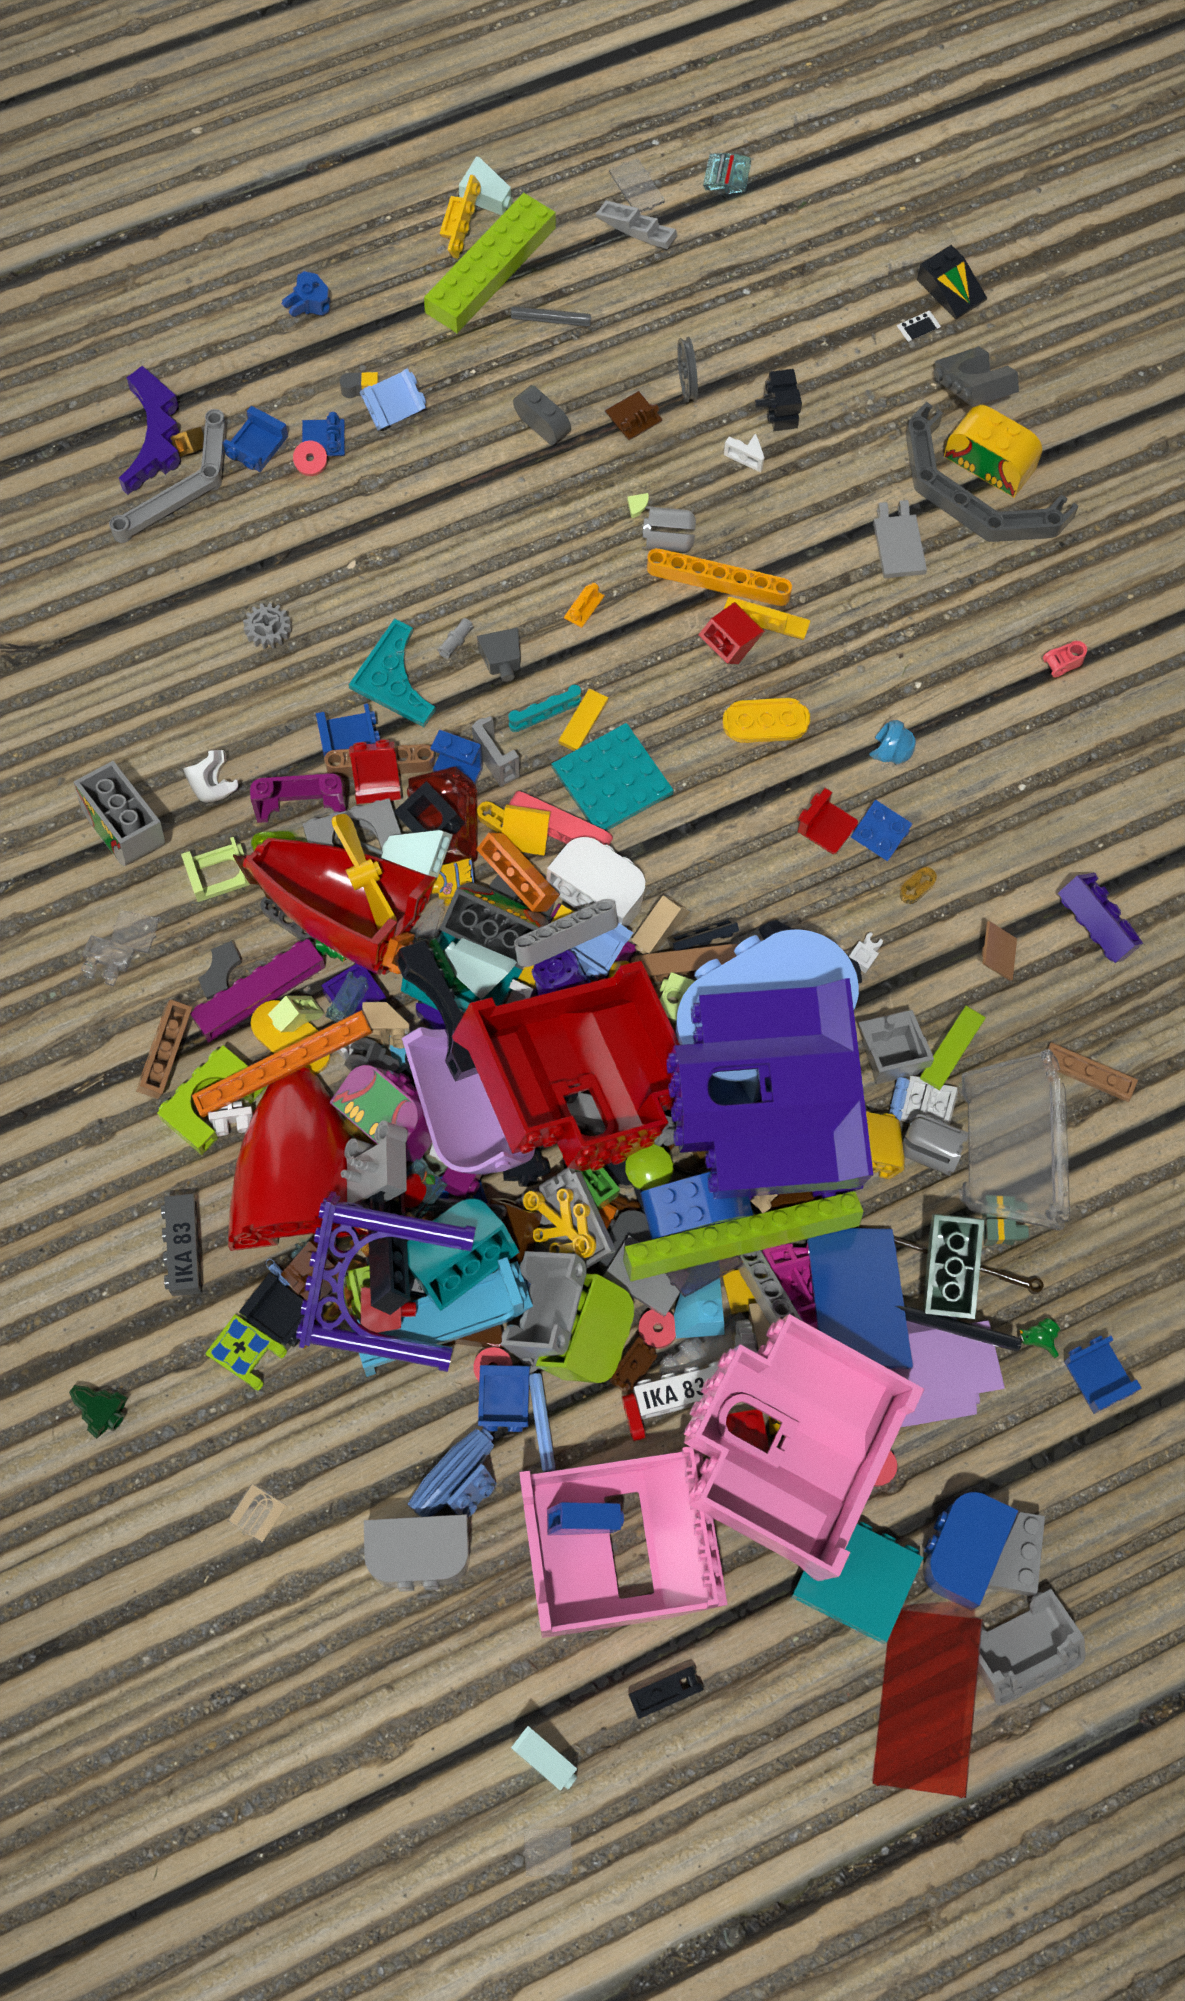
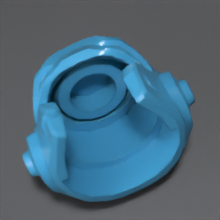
(896, 743)

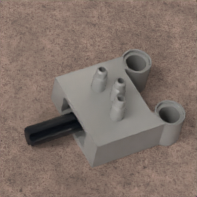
(376, 1171)

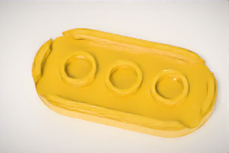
(766, 720)
(276, 1040)

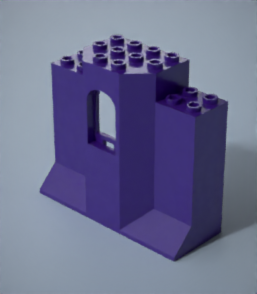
(814, 1119)

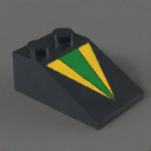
(951, 282)

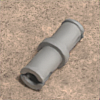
(455, 638)

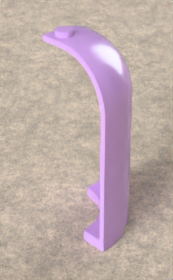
(457, 1112)

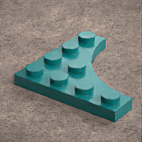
(385, 680)

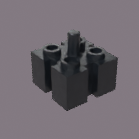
(782, 400)

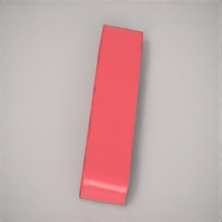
(562, 824)

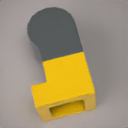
(353, 383)

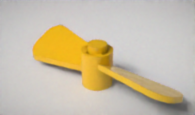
(363, 872)

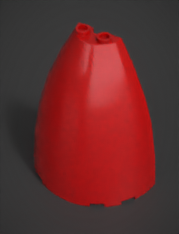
(316, 893)
(288, 1164)

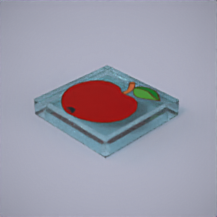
(422, 1189)

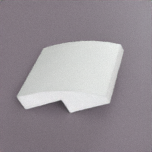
(927, 1100)

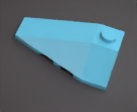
(700, 1313)

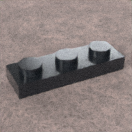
(704, 934)

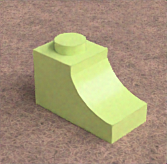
(294, 1012)

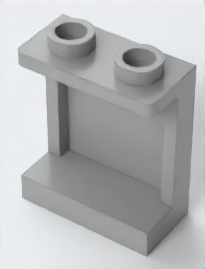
(504, 767)

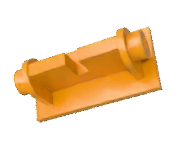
(584, 605)

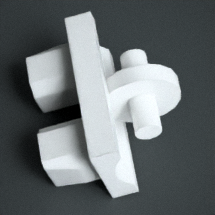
(231, 1114)

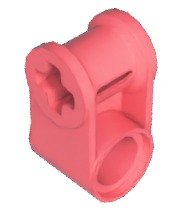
(1062, 660)

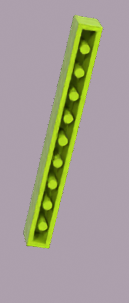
(742, 1236)

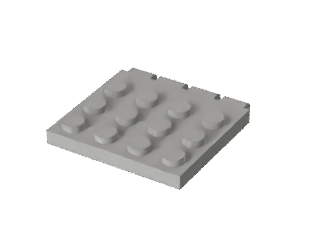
(573, 1180)

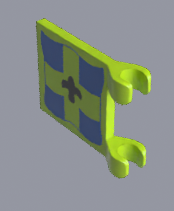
(241, 1349)

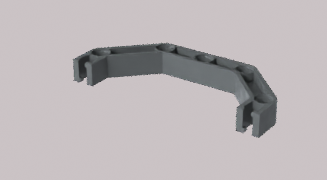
(971, 510)

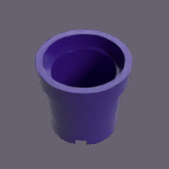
(558, 973)

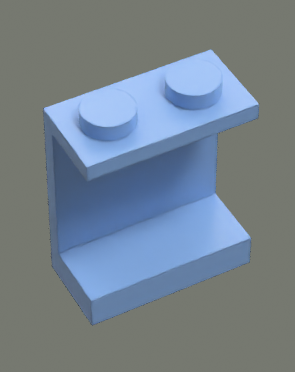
(393, 399)

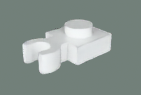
(866, 953)

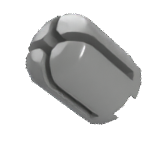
(669, 518)
(933, 1143)

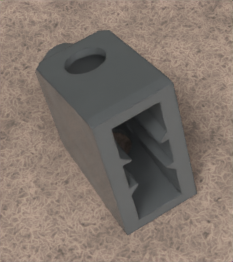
(500, 652)

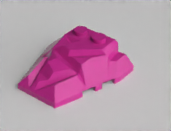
(793, 1272)

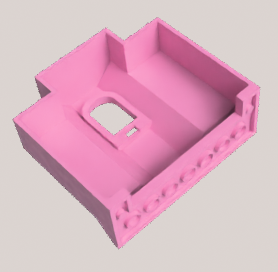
(837, 1432)

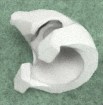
(204, 778)

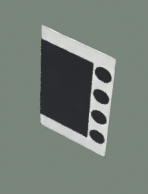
(918, 326)

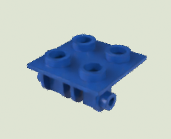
(327, 433)
(881, 830)

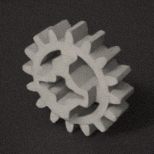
(267, 625)

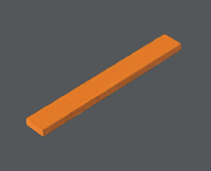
(282, 1063)

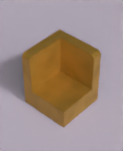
(188, 441)

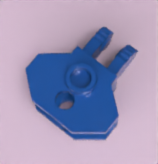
(308, 296)

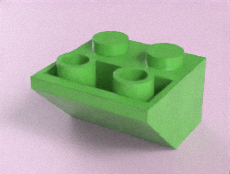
(600, 1186)

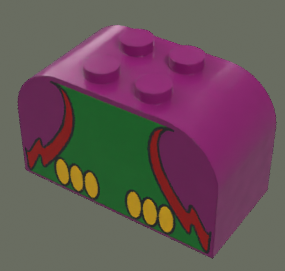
(384, 1095)

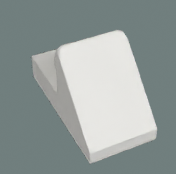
(749, 455)

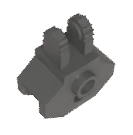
(370, 1054)

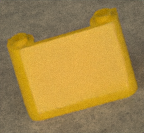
(885, 1144)

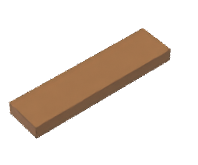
(1094, 1073)

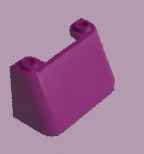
(267, 792)

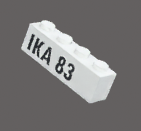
(672, 1391)

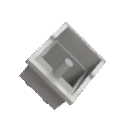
(895, 1046)

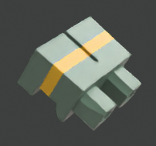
(1002, 1231)

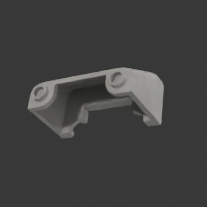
(1030, 1649)

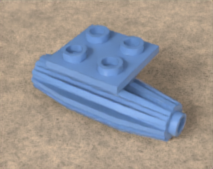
(457, 1478)

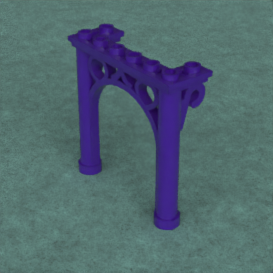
(383, 1224)

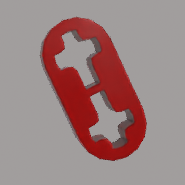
(633, 1417)

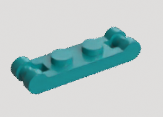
(539, 712)

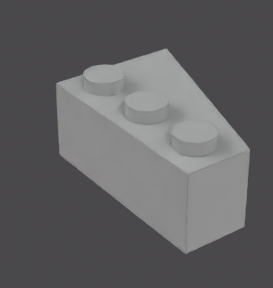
(1021, 1557)

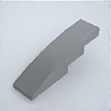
(632, 223)

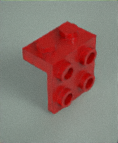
(826, 823)

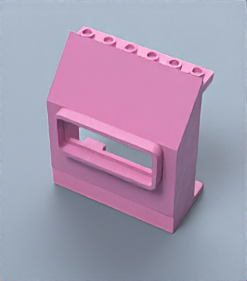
(577, 1572)

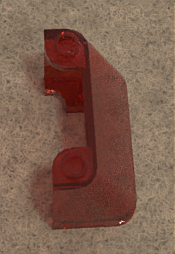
(461, 795)

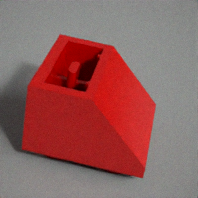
(731, 633)

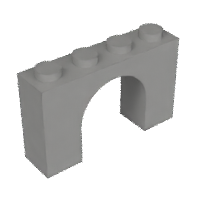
(375, 817)

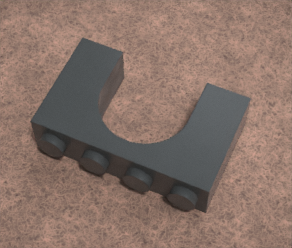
(970, 377)

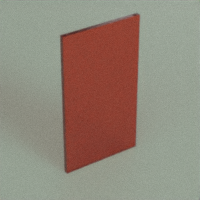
(928, 1703)

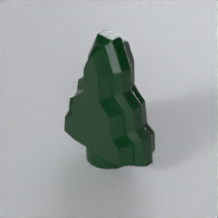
(99, 1409)

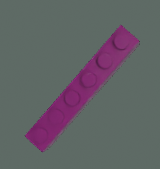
(261, 986)

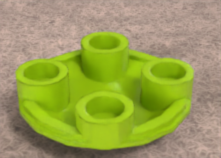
(649, 1168)

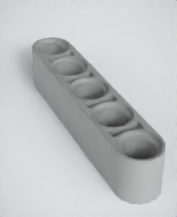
(566, 933)
(766, 1287)

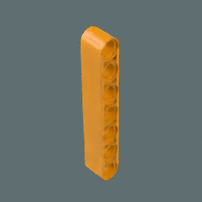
(708, 577)

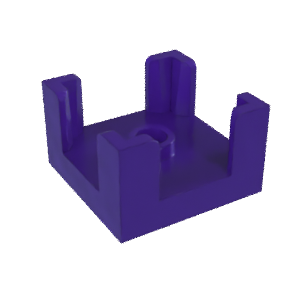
(373, 993)

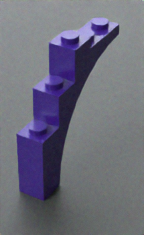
(156, 450)

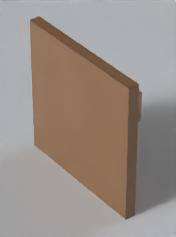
(999, 951)

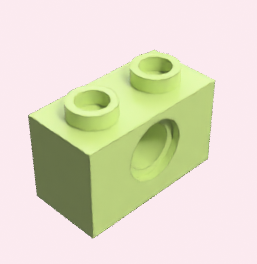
(673, 987)

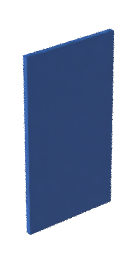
(858, 1293)

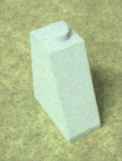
(494, 192)
(418, 851)
(477, 966)
(545, 1759)

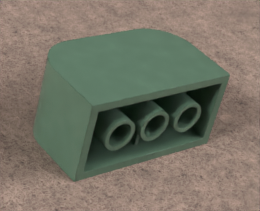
(953, 1266)

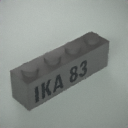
(182, 1245)

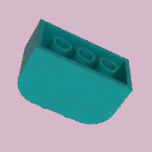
(451, 1272)

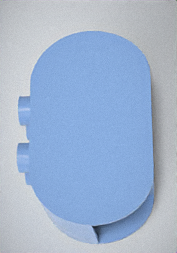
(778, 962)

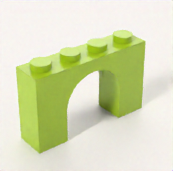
(179, 1110)

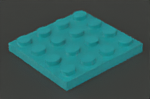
(612, 778)

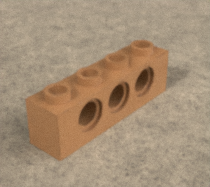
(163, 1049)

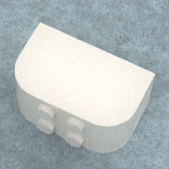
(593, 873)

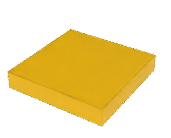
(526, 828)

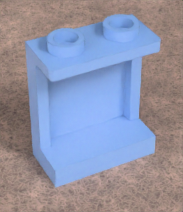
(600, 952)

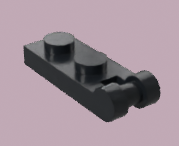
(664, 1692)

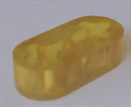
(914, 882)

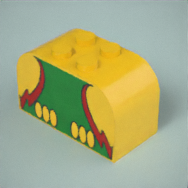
(994, 449)

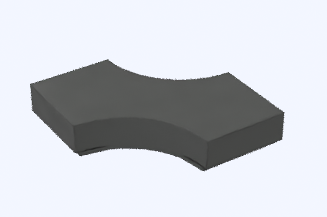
(223, 962)

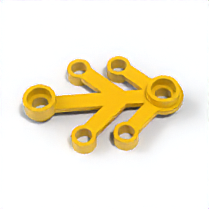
(563, 1223)

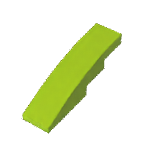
(953, 1047)

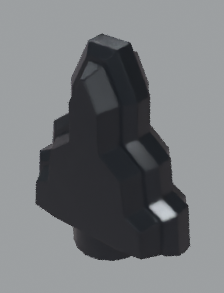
(528, 1172)

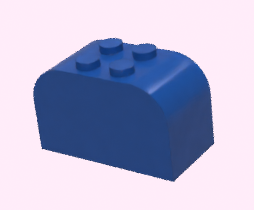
(689, 1206)
(967, 1548)

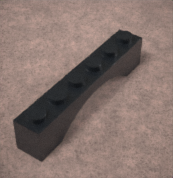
(419, 968)

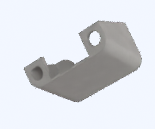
(555, 1297)

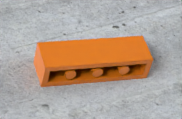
(517, 872)

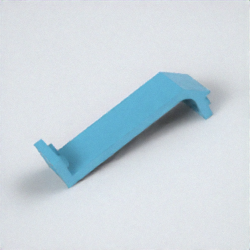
(484, 1306)

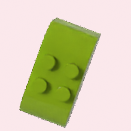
(597, 1334)

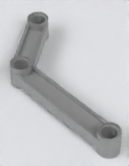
(183, 491)

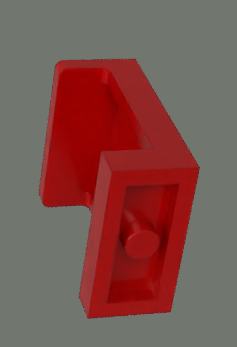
(375, 771)

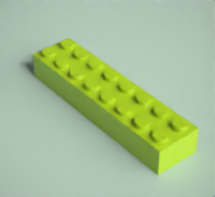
(490, 262)

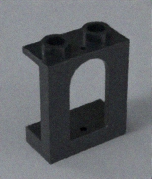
(419, 802)

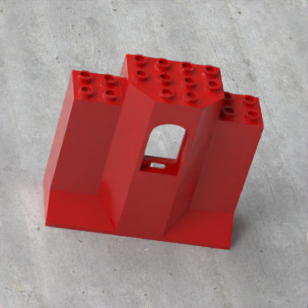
(570, 1041)

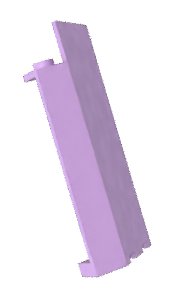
(950, 1372)

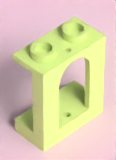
(210, 858)

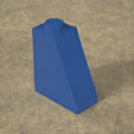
(584, 1518)

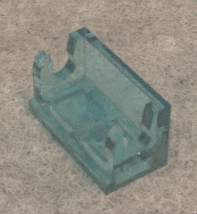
(347, 998)

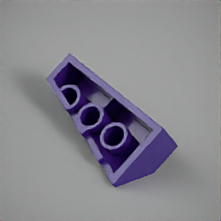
(1100, 917)

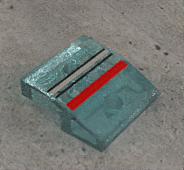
(727, 172)

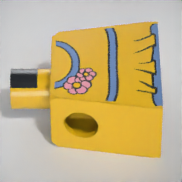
(451, 877)

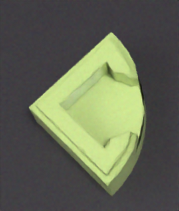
(637, 504)

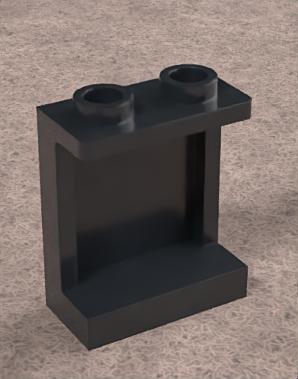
(274, 1312)

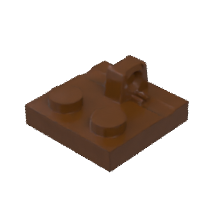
(299, 1269)

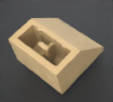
(385, 1023)

